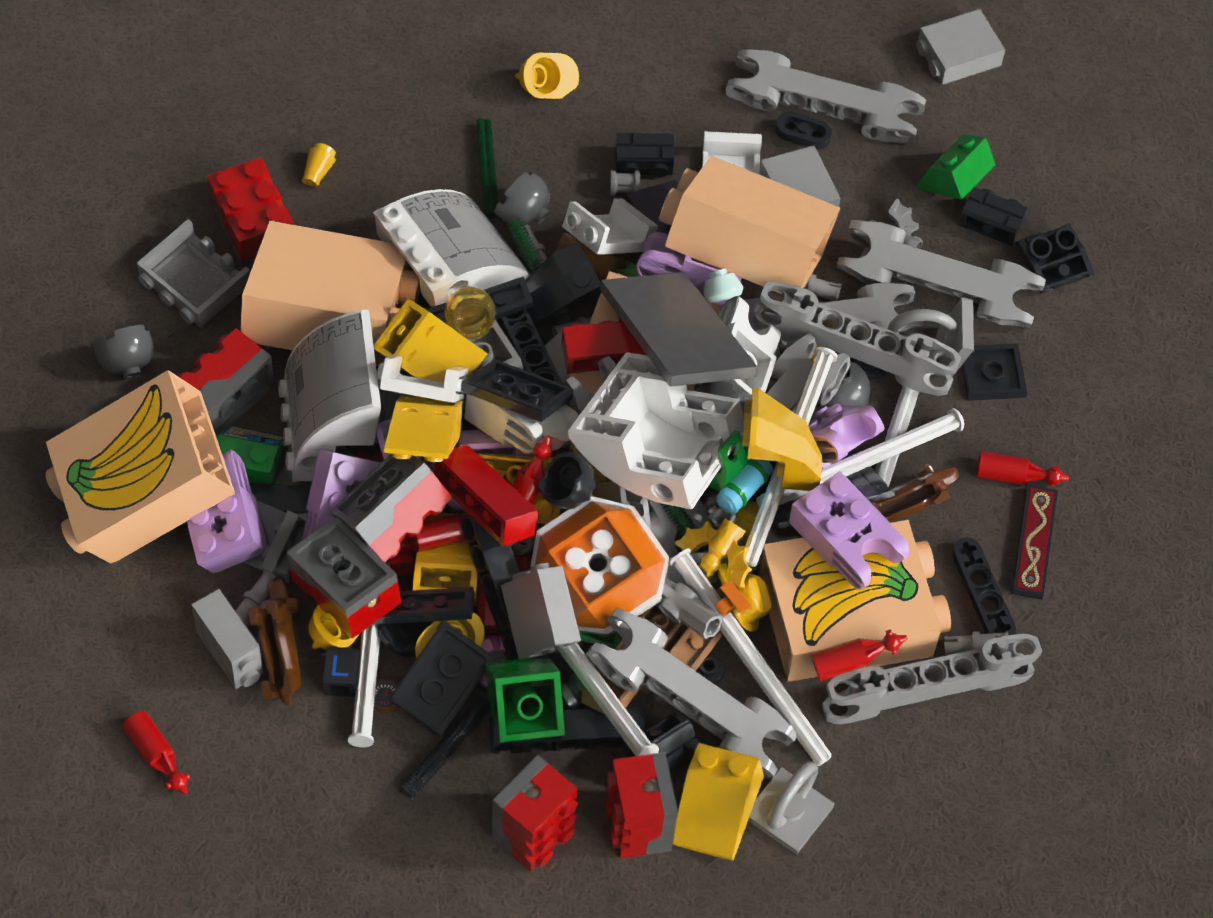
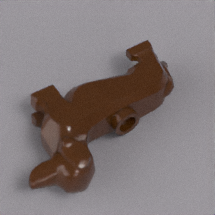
(918, 493)
(278, 642)

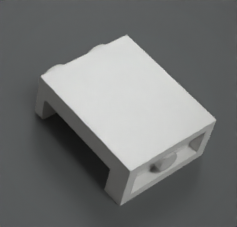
(734, 148)
(618, 232)
(447, 391)

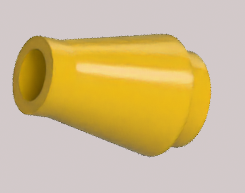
(318, 163)

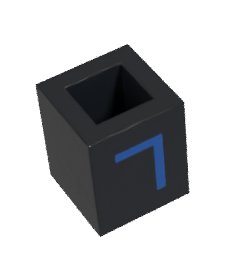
(341, 671)

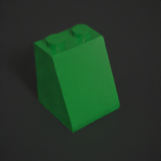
(525, 698)

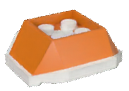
(633, 557)

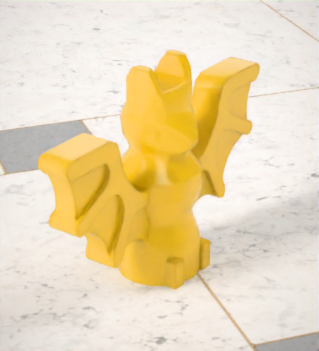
(721, 544)

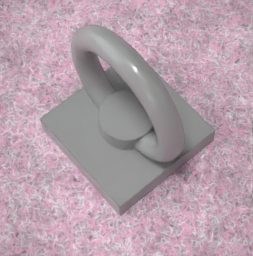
(954, 329)
(790, 807)

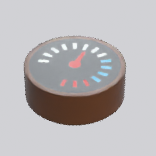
(382, 693)

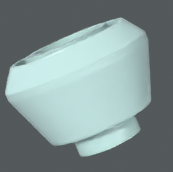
(721, 286)

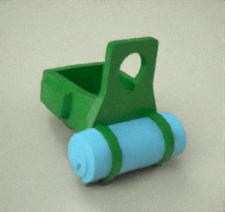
(738, 476)

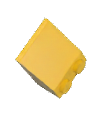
(717, 801)

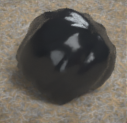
(567, 481)

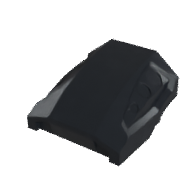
(1056, 257)

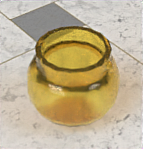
(470, 312)

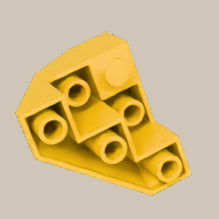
(784, 437)

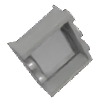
(192, 275)

